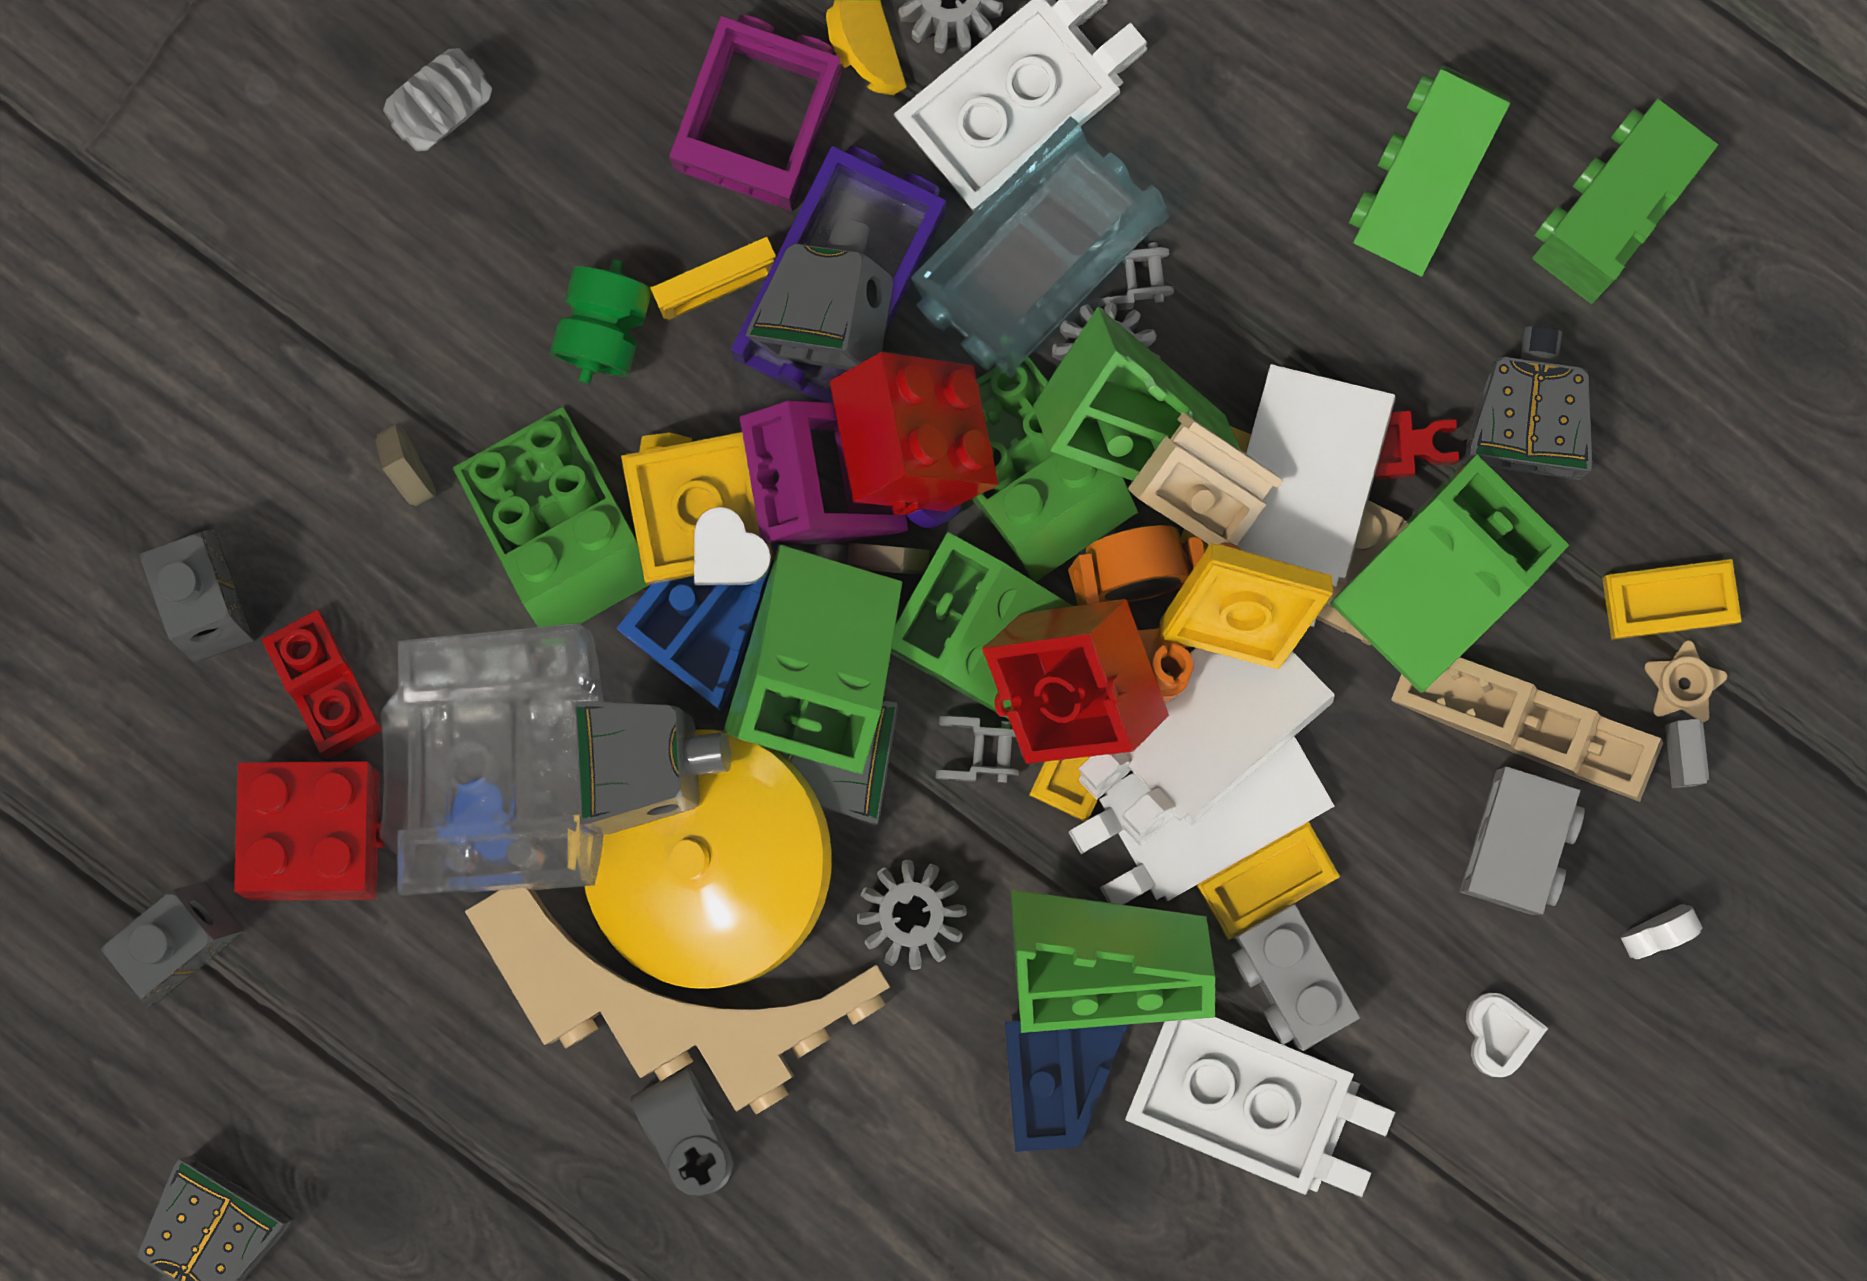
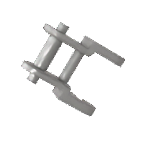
(1157, 289)
(1004, 736)

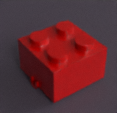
(913, 433)
(1075, 682)
(307, 831)

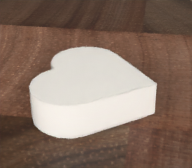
(727, 552)
(1662, 932)
(1501, 1033)

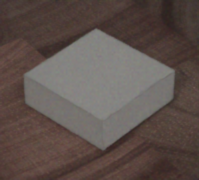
(1687, 753)

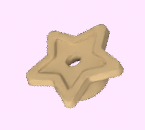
(1701, 678)

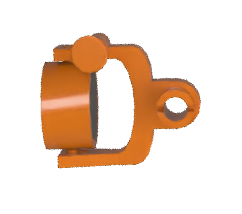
(1137, 568)

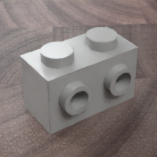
(1522, 842)
(1295, 978)

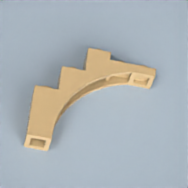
(568, 987)

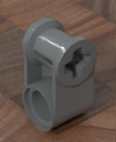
(678, 1121)

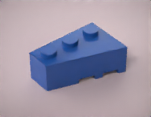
(697, 631)

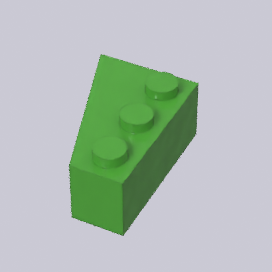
(1428, 168)
(1622, 199)
(1117, 401)
(1108, 964)

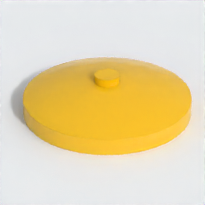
(721, 885)

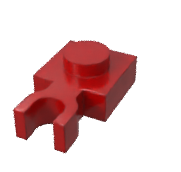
(1405, 445)

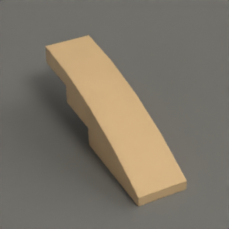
(1537, 726)

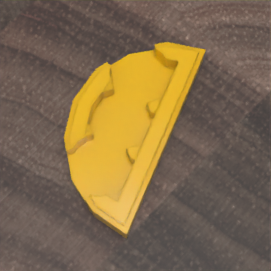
(864, 41)

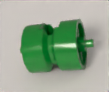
(601, 319)

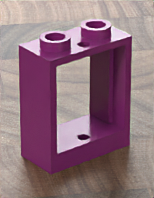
(736, 172)
(793, 506)

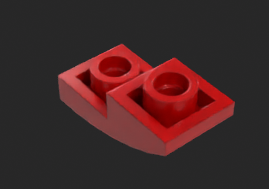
(322, 684)

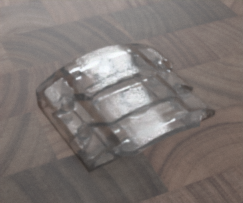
(489, 761)

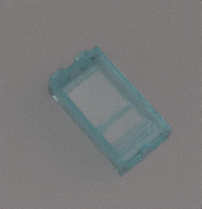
(1036, 249)

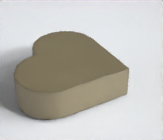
(404, 466)
(888, 558)

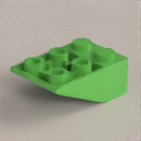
(1044, 501)
(553, 522)
(1449, 573)
(958, 610)
(817, 661)

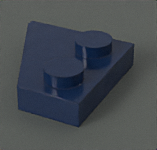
(1057, 1082)

